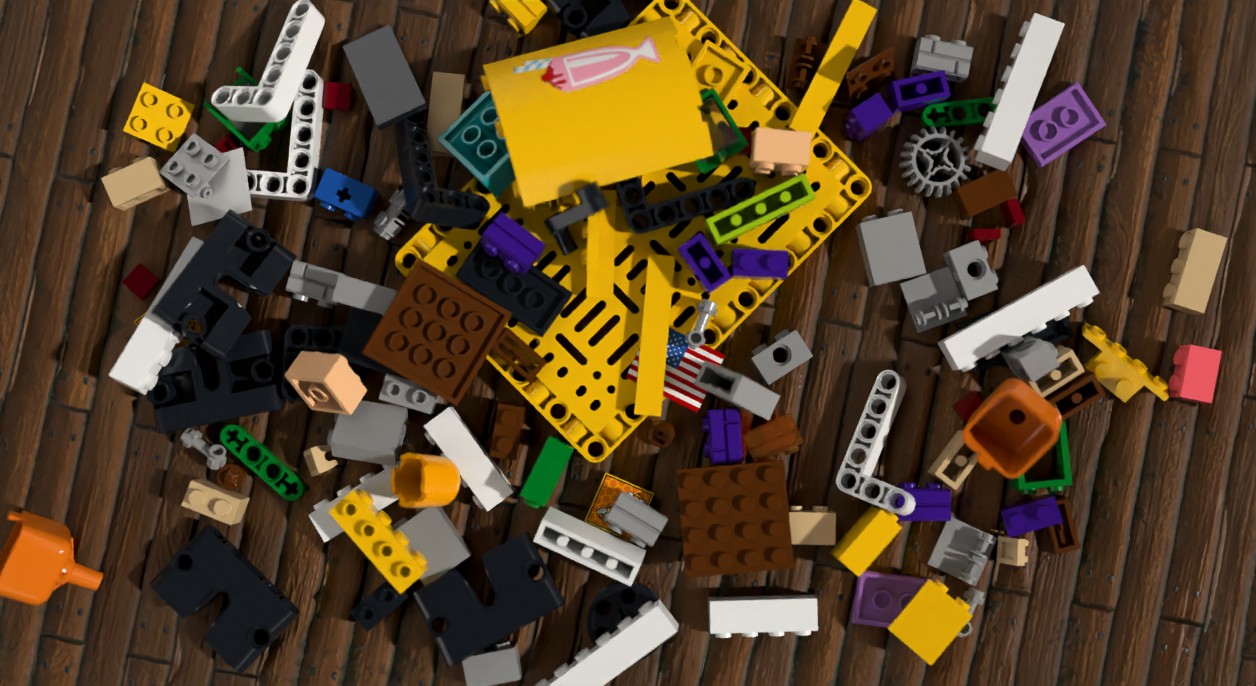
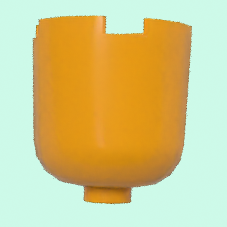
(425, 481)

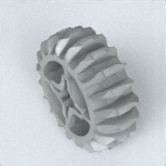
(926, 158)

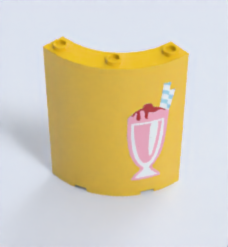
(598, 110)

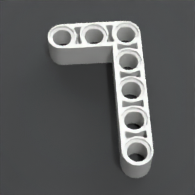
(282, 74)
(297, 148)
(874, 446)

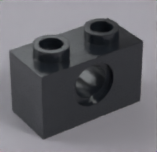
(379, 605)

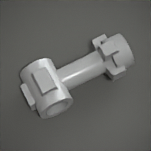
(696, 338)
(215, 453)
(973, 598)

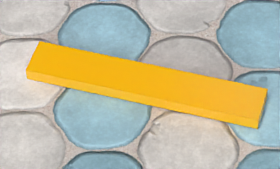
(832, 68)
(654, 335)

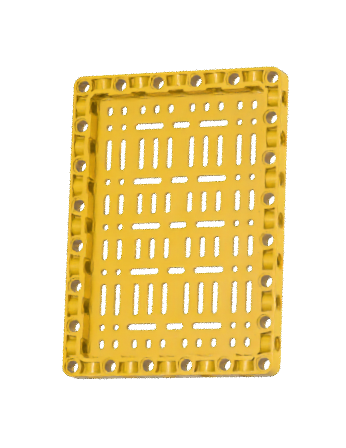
(609, 423)

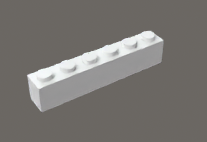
(1019, 91)
(1018, 318)
(152, 340)
(619, 650)

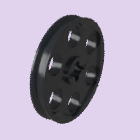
(610, 620)

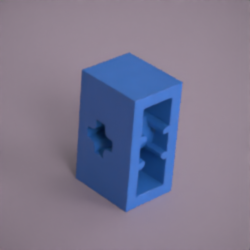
(335, 184)

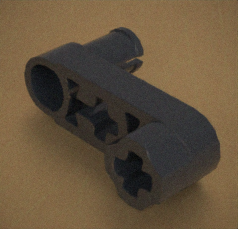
(591, 202)

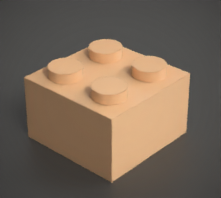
(779, 152)
(326, 382)

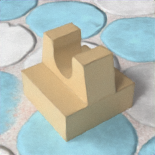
(316, 459)
(1012, 550)

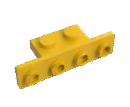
(600, 249)
(1117, 370)

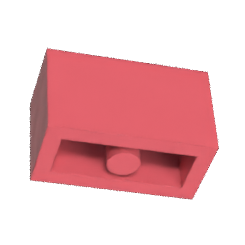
(1194, 373)

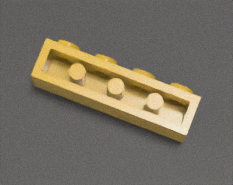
(379, 540)

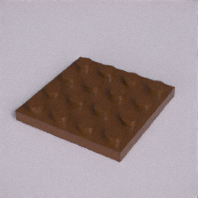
(436, 332)
(735, 518)

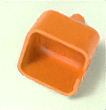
(1012, 428)
(40, 560)

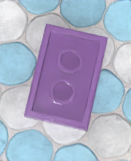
(1060, 125)
(882, 596)

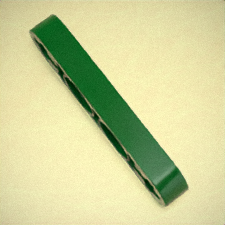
(969, 106)
(265, 459)

